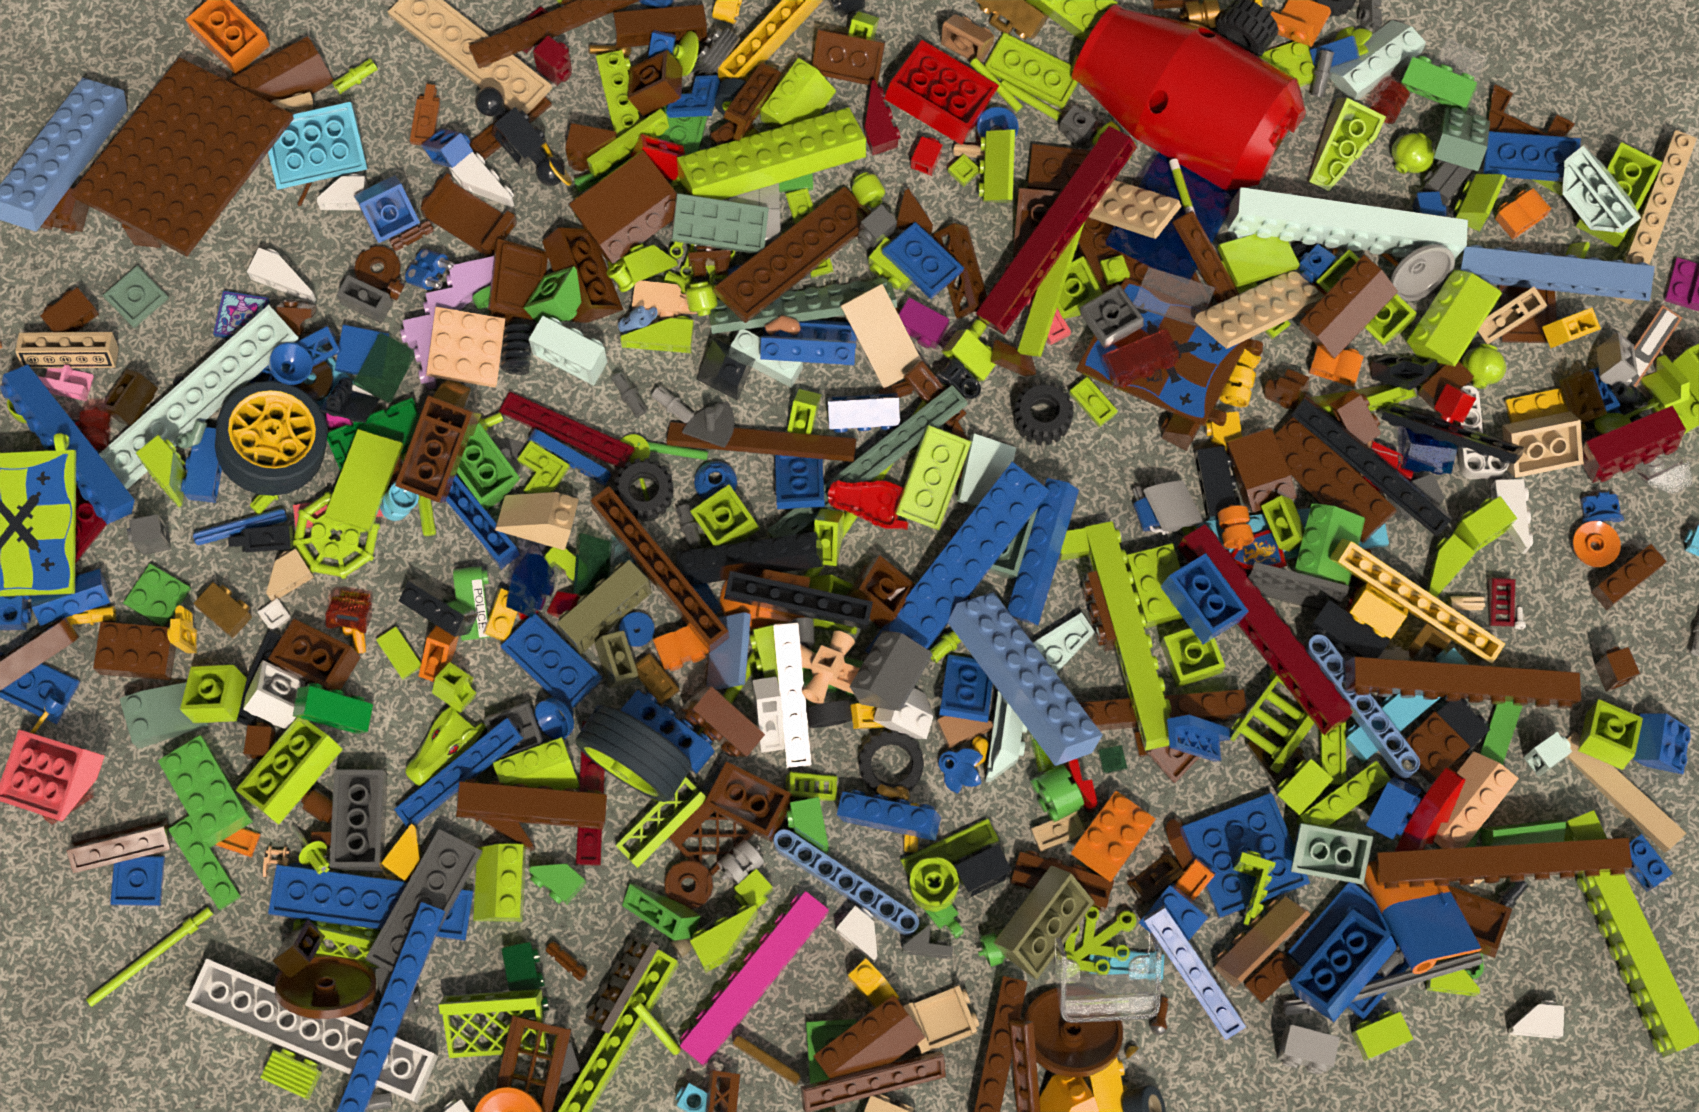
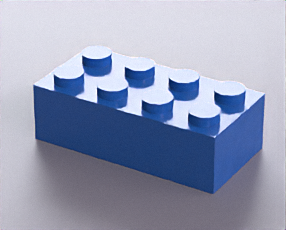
(1343, 965)

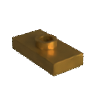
(655, 679)

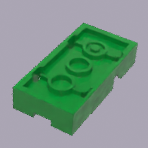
(397, 428)

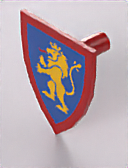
(1262, 550)

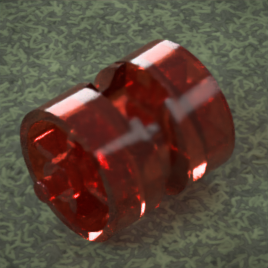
(1390, 100)
(94, 427)

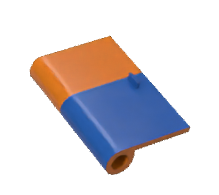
(1423, 921)

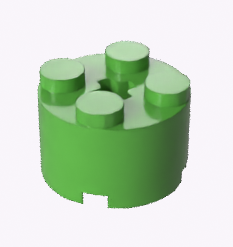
(1057, 793)

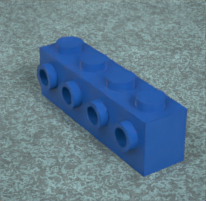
(889, 815)

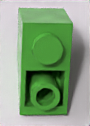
(559, 879)

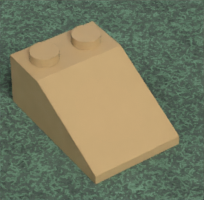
(538, 517)

